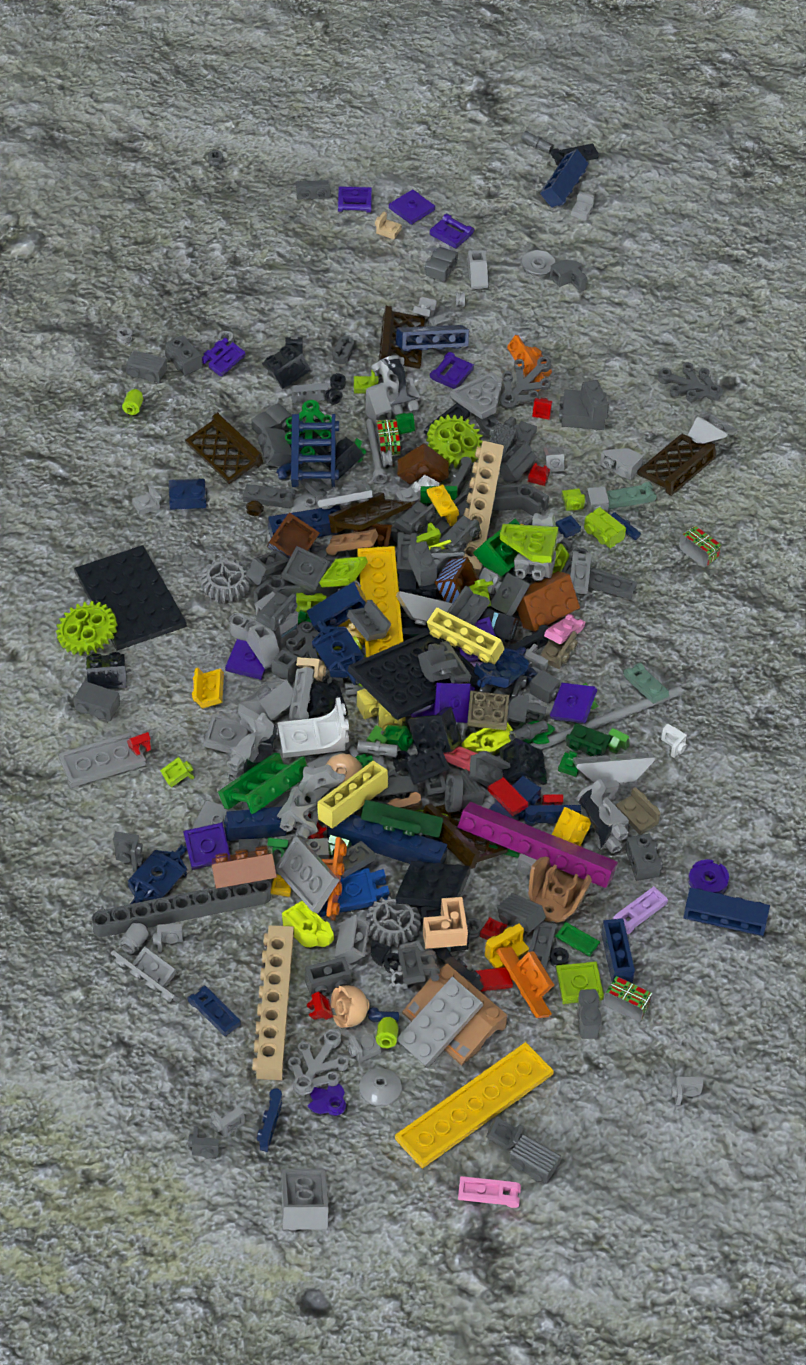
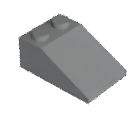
(304, 1199)

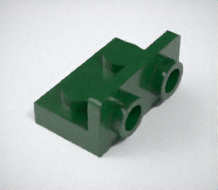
(588, 740)

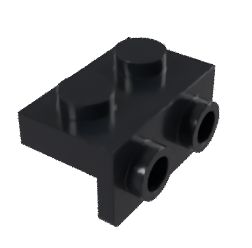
(346, 456)

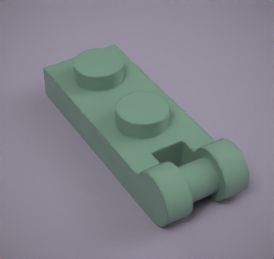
(631, 496)
(646, 683)

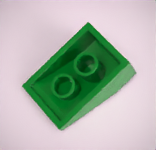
(496, 554)

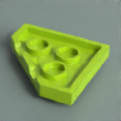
(531, 541)

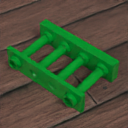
(263, 783)

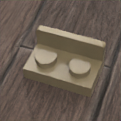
(559, 653)
(639, 811)

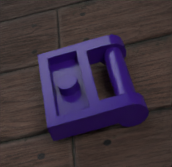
(354, 195)
(450, 235)
(456, 374)

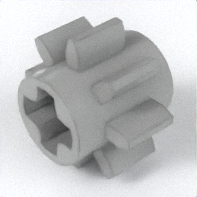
(392, 978)

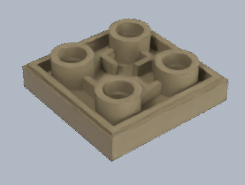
(488, 710)

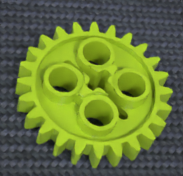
(456, 436)
(86, 628)

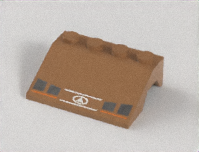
(476, 1031)

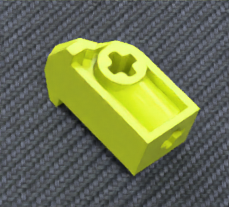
(487, 740)
(308, 926)

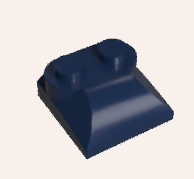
(187, 494)

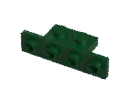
(407, 820)

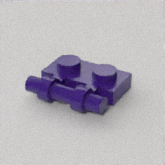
(224, 361)

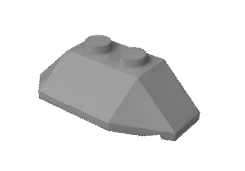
(420, 607)
(619, 767)

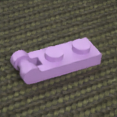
(642, 908)

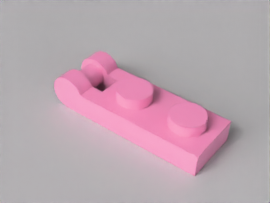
(562, 630)
(489, 1191)

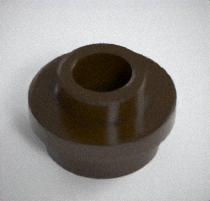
(254, 508)

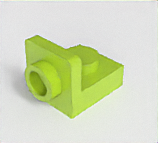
(361, 383)
(573, 499)
(431, 537)
(481, 588)
(177, 771)

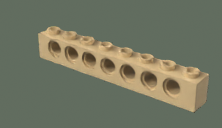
(493, 454)
(272, 1067)

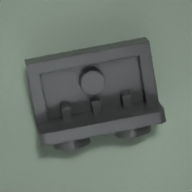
(370, 621)

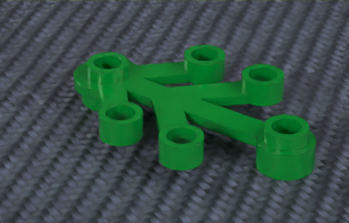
(309, 413)

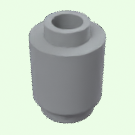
(134, 938)

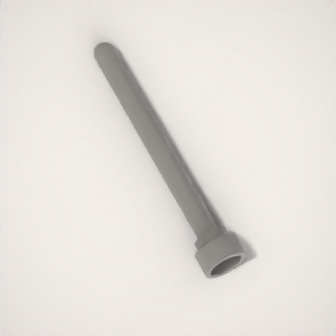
(379, 474)

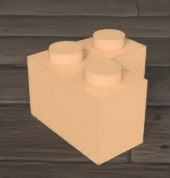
(447, 929)

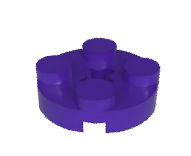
(712, 870)

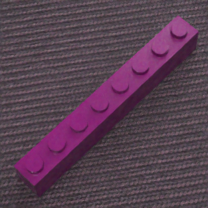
(537, 844)

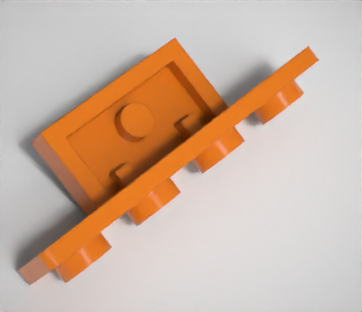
(529, 355)
(337, 867)
(530, 979)

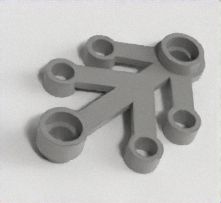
(306, 1082)

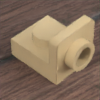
(386, 227)
(316, 664)

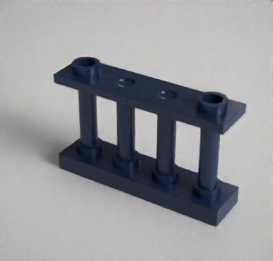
(298, 458)

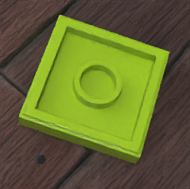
(343, 571)
(578, 977)

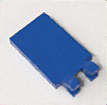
(360, 891)

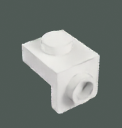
(424, 481)
(675, 738)

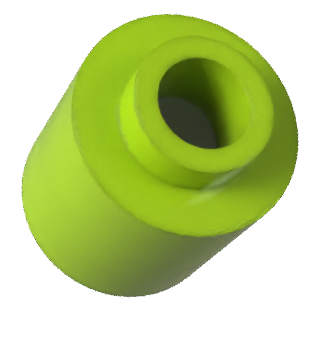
(133, 402)
(387, 1032)

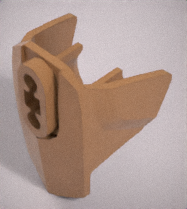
(556, 890)

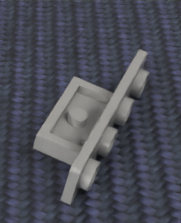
(153, 969)

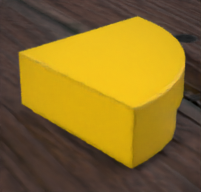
(280, 887)

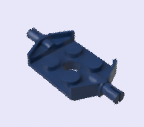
(337, 661)
(506, 669)
(149, 887)

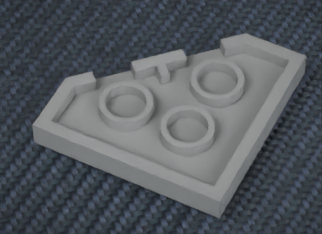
(479, 395)
(350, 491)

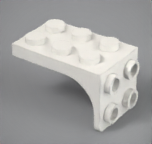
(315, 734)

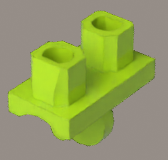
(305, 602)

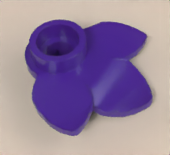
(324, 1100)

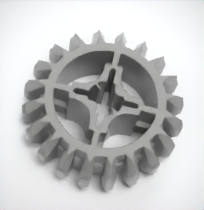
(225, 580)
(389, 928)

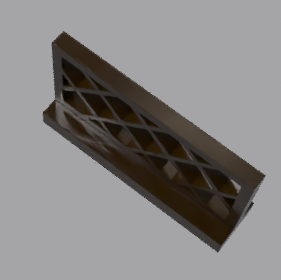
(387, 333)
(234, 441)
(686, 469)
(366, 513)
(457, 840)

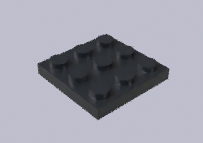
(430, 882)

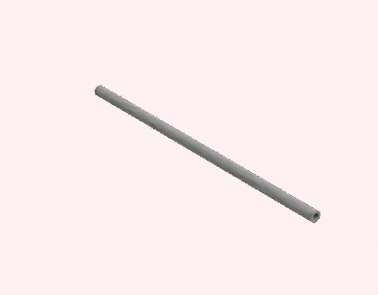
(608, 718)

